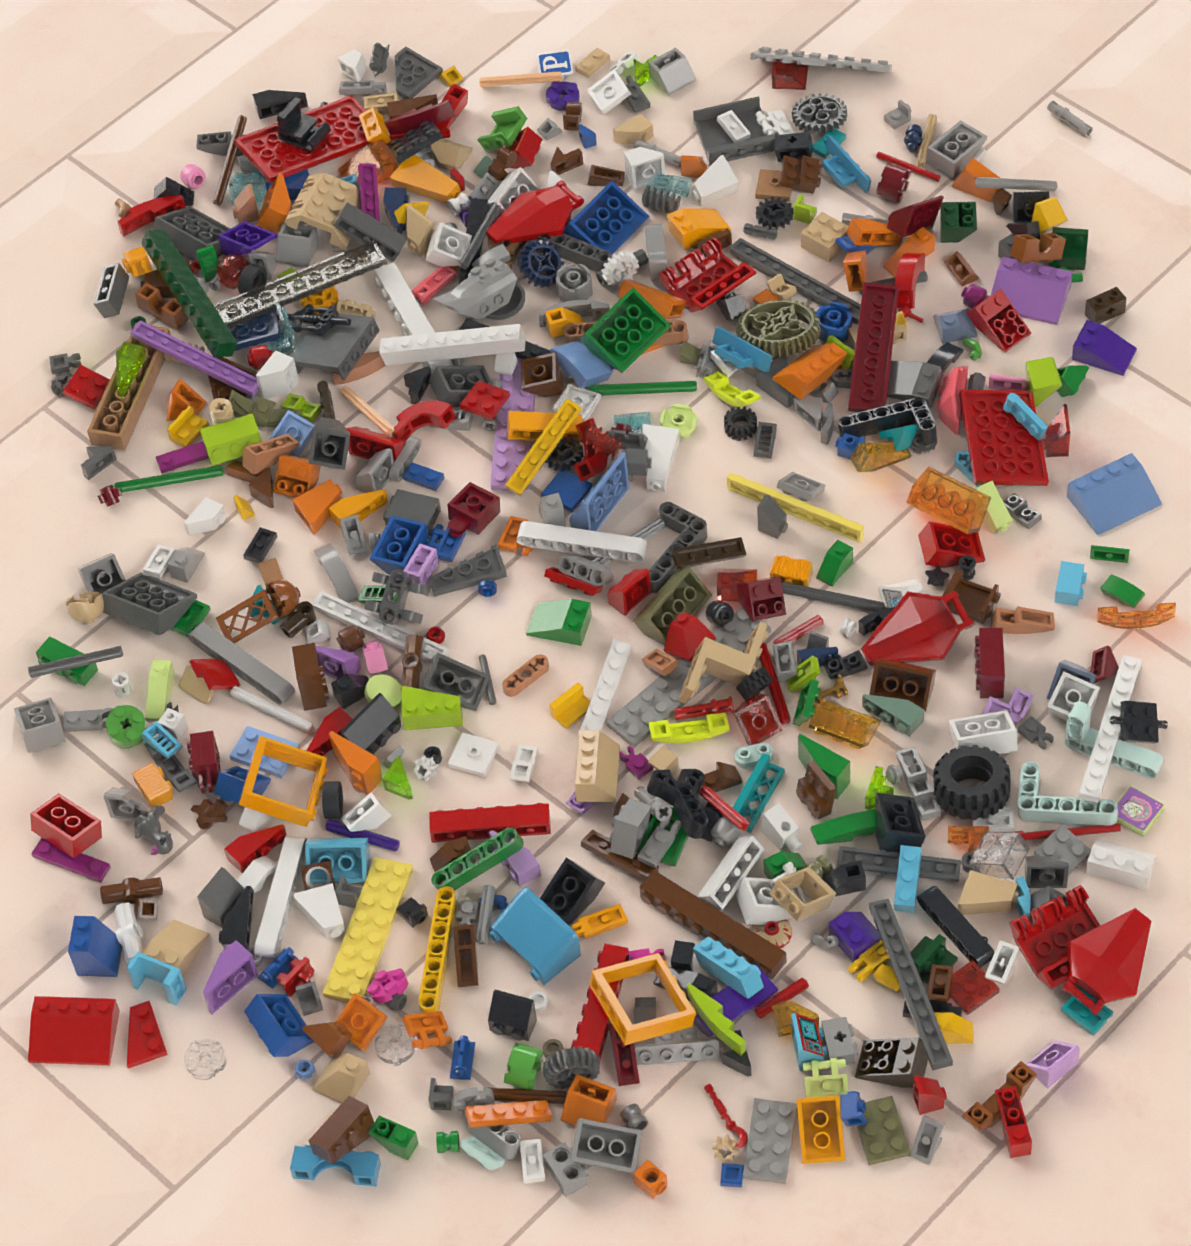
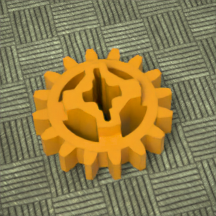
(322, 298)

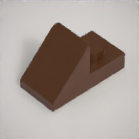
(564, 162)
(722, 778)
(940, 983)

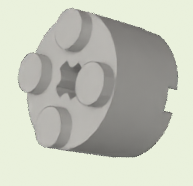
(574, 282)

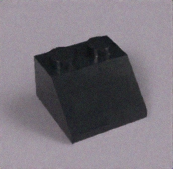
(1025, 203)
(512, 1015)

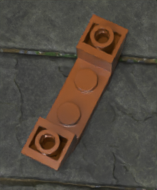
(988, 1114)

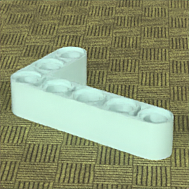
(1126, 755)
(1058, 805)

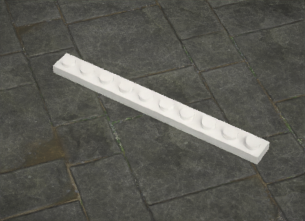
(1109, 733)

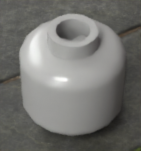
(724, 832)

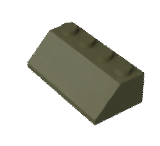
(679, 594)

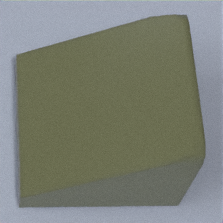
(689, 353)

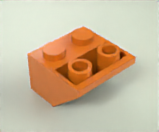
(295, 476)
(588, 1101)

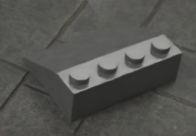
(191, 230)
(148, 603)

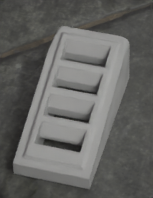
(459, 424)

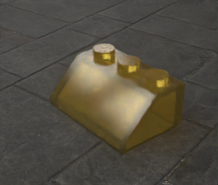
(844, 724)

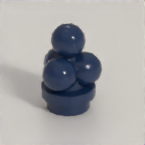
(913, 137)

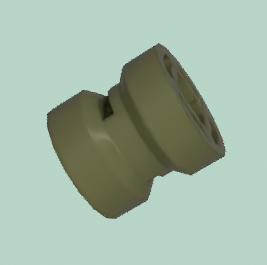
(821, 866)

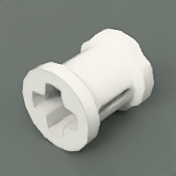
(124, 684)

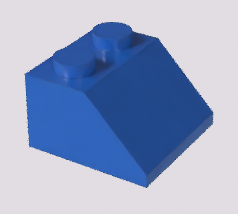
(231, 784)

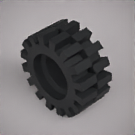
(740, 431)
(754, 683)

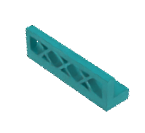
(751, 787)

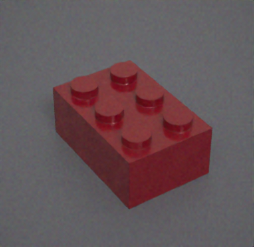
(989, 662)

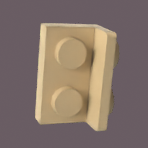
(352, 308)

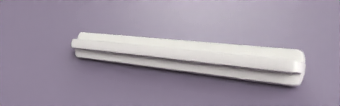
(271, 709)

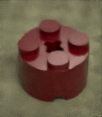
(893, 182)

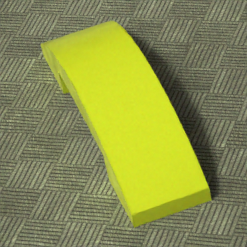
(728, 393)
(689, 731)

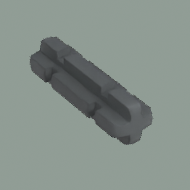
(760, 231)

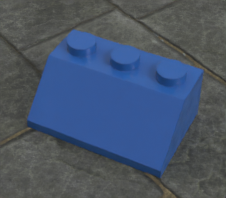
(398, 544)
(278, 1024)

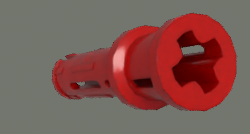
(714, 707)

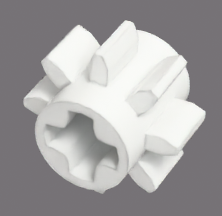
(425, 768)

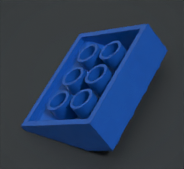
(607, 219)

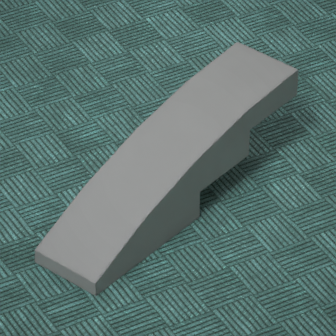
(918, 783)

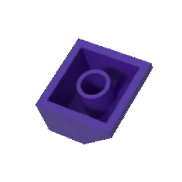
(854, 933)

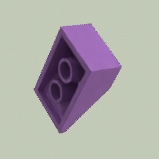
(229, 976)

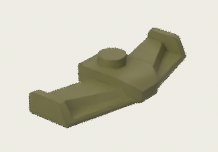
(262, 410)

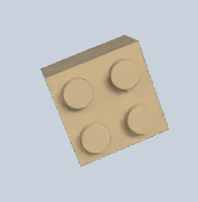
(821, 235)

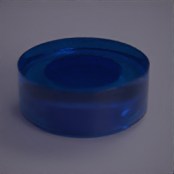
(487, 588)

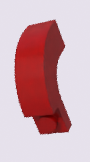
(906, 277)
(421, 415)
(593, 461)

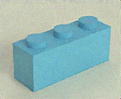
(907, 879)

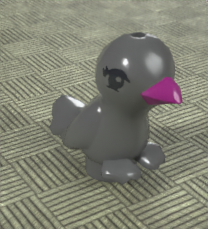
(150, 828)

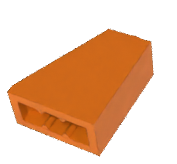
(966, 180)
(856, 270)
(315, 504)

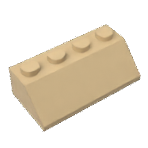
(596, 767)

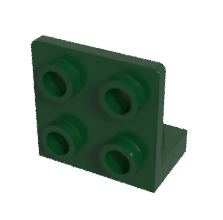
(1074, 250)

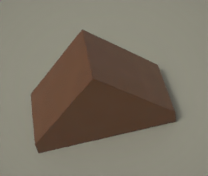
(262, 488)

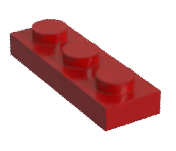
(558, 577)

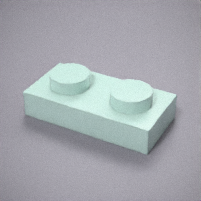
(479, 1151)

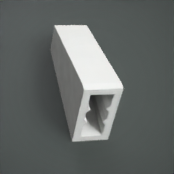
(662, 447)

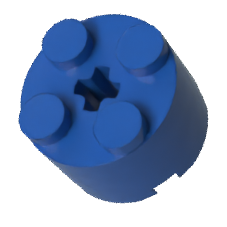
(834, 321)

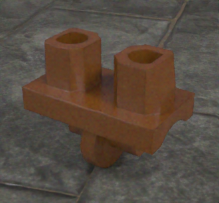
(210, 812)

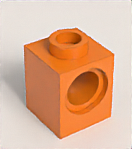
(649, 1171)

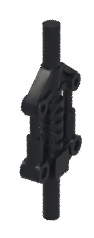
(322, 322)

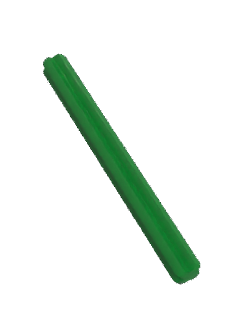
(644, 388)
(167, 479)

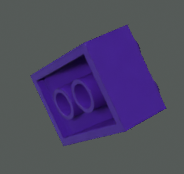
(244, 239)
(1103, 349)

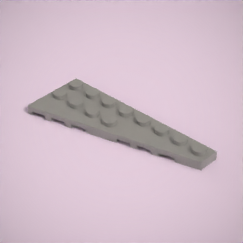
(818, 60)

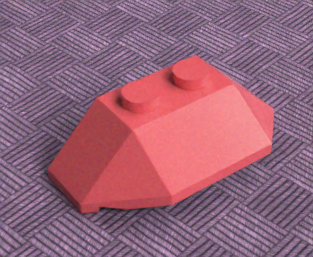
(949, 403)

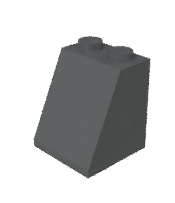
(329, 444)

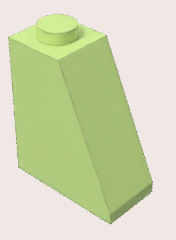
(997, 516)

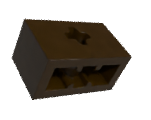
(1105, 306)

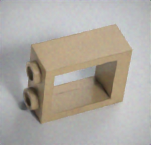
(807, 880)

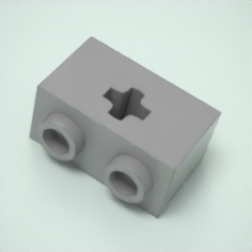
(839, 1030)

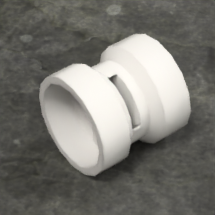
(458, 204)

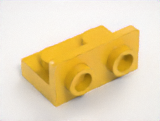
(186, 427)

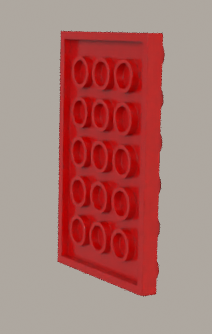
(999, 444)

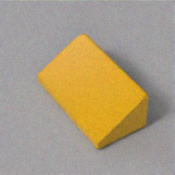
(401, 212)

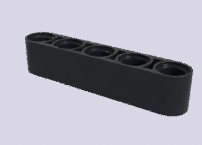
(955, 926)

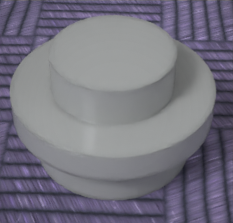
(894, 774)

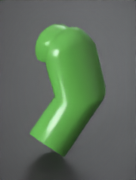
(976, 352)

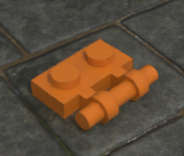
(508, 539)
(427, 1024)

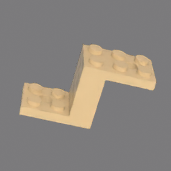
(723, 662)

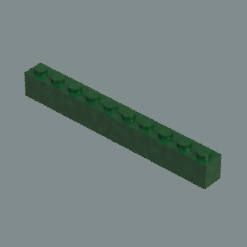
(189, 293)

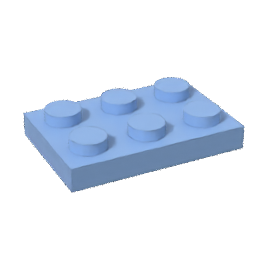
(245, 748)

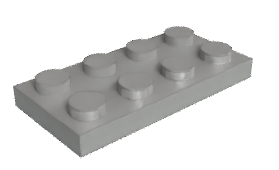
(769, 1141)

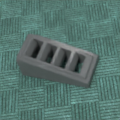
(765, 427)

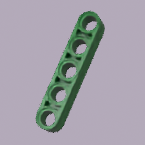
(482, 852)

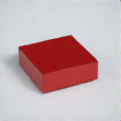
(457, 177)

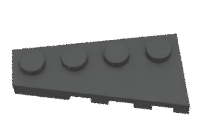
(469, 573)

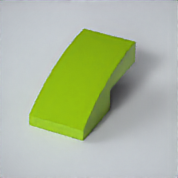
(295, 402)

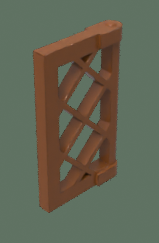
(234, 612)

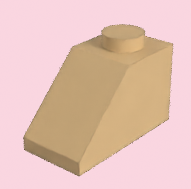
(634, 129)

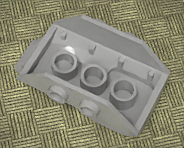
(483, 291)

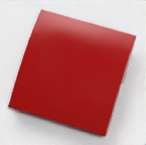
(215, 673)

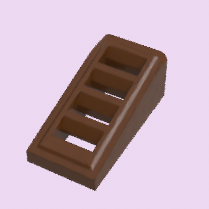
(599, 176)

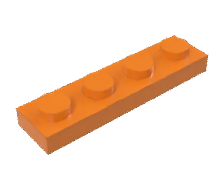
(508, 1113)

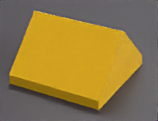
(1049, 214)

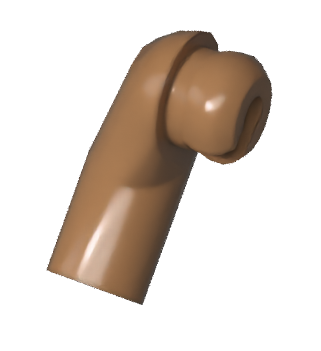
(124, 207)

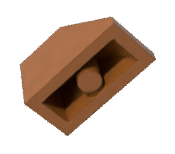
(330, 1036)

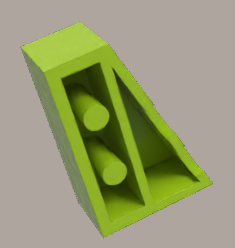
(429, 709)

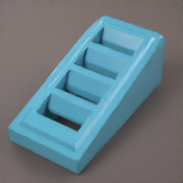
(156, 728)

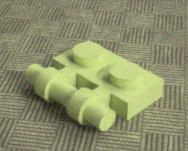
(827, 1084)

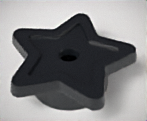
(936, 581)

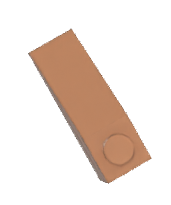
(267, 453)

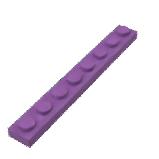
(195, 358)

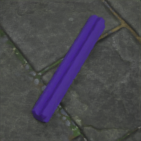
(373, 838)

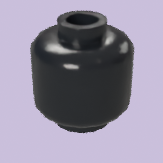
(719, 613)

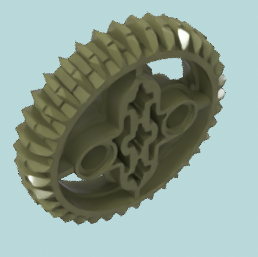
(779, 327)

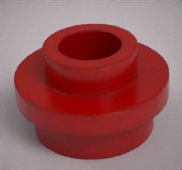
(436, 631)

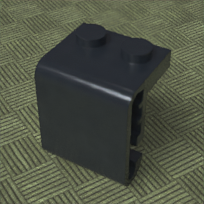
(300, 128)

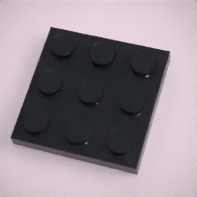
(415, 141)

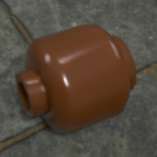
(350, 638)

